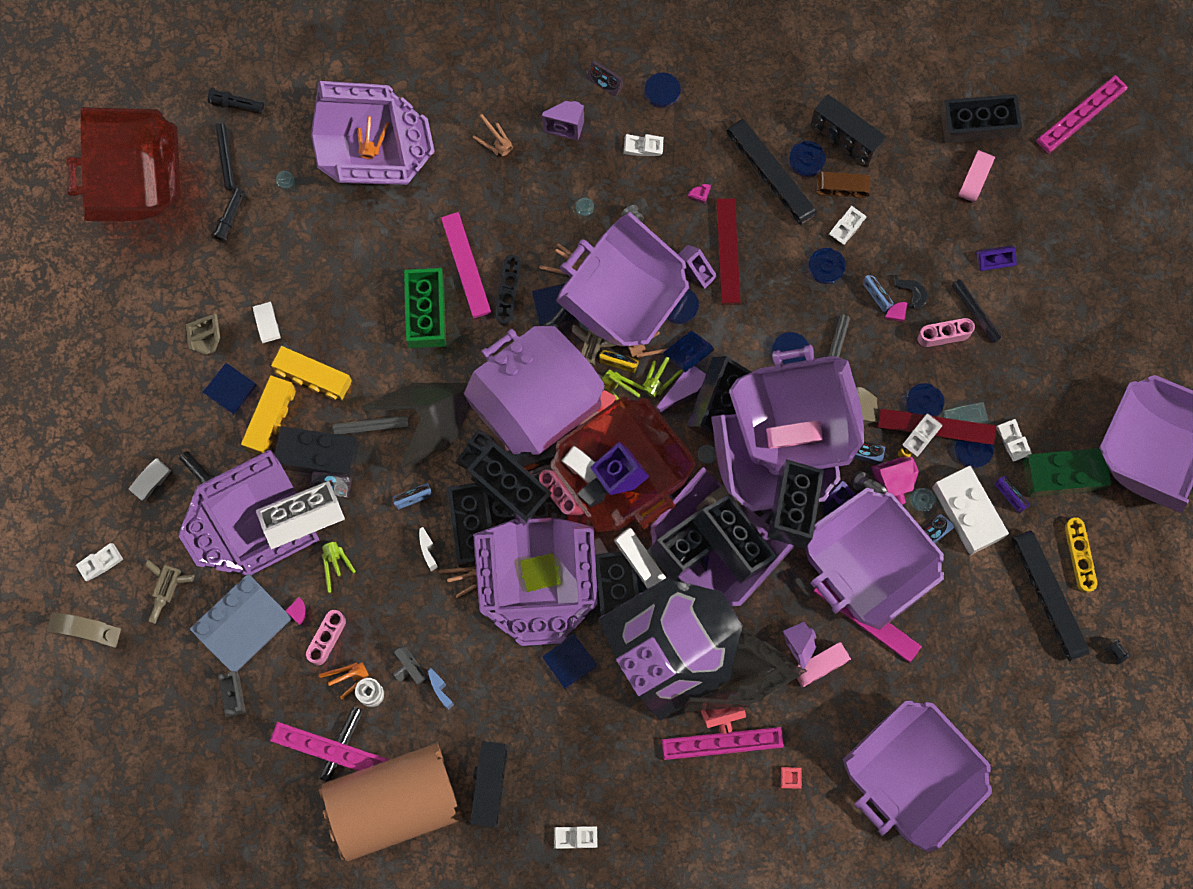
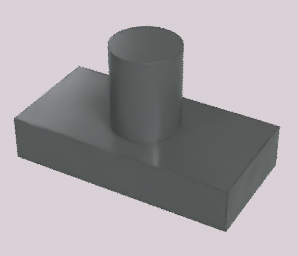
(409, 667)

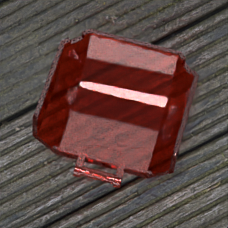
(126, 164)
(652, 444)

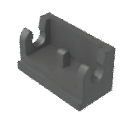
(232, 694)

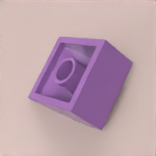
(564, 120)

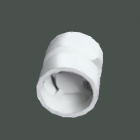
(369, 692)

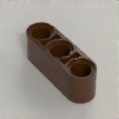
(843, 184)

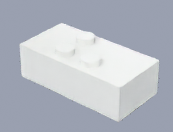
(970, 510)
(300, 515)

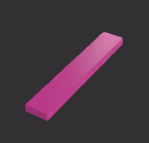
(1081, 114)
(466, 265)
(888, 635)
(722, 743)
(323, 748)

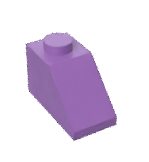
(697, 266)
(800, 642)

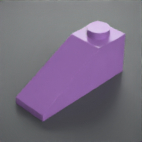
(683, 390)

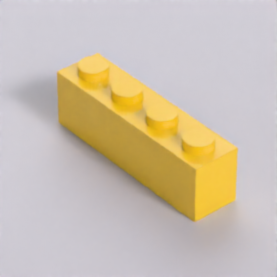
(311, 373)
(268, 415)

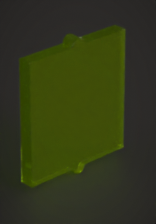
(540, 572)

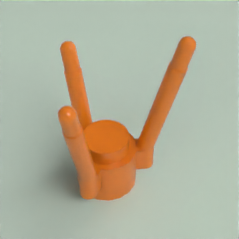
(367, 149)
(356, 671)

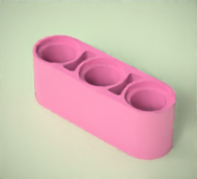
(976, 176)
(952, 327)
(794, 434)
(562, 500)
(325, 647)
(824, 664)

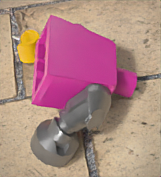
(892, 476)

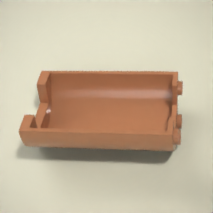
(389, 802)

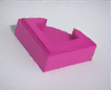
(700, 193)
(897, 312)
(297, 611)

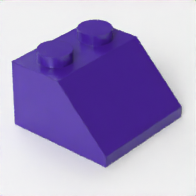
(619, 470)

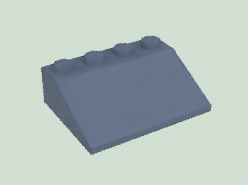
(241, 623)

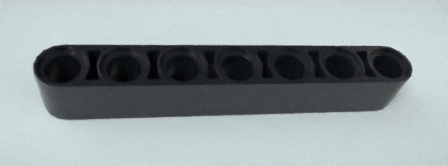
(771, 172)
(1050, 596)

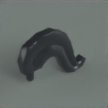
(918, 291)

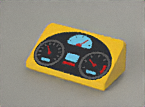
(619, 361)

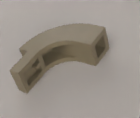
(84, 629)

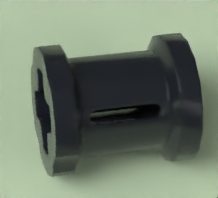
(1117, 652)

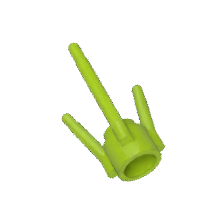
(613, 379)
(652, 386)
(332, 553)

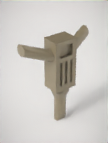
(592, 344)
(165, 586)

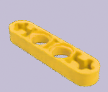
(1077, 555)

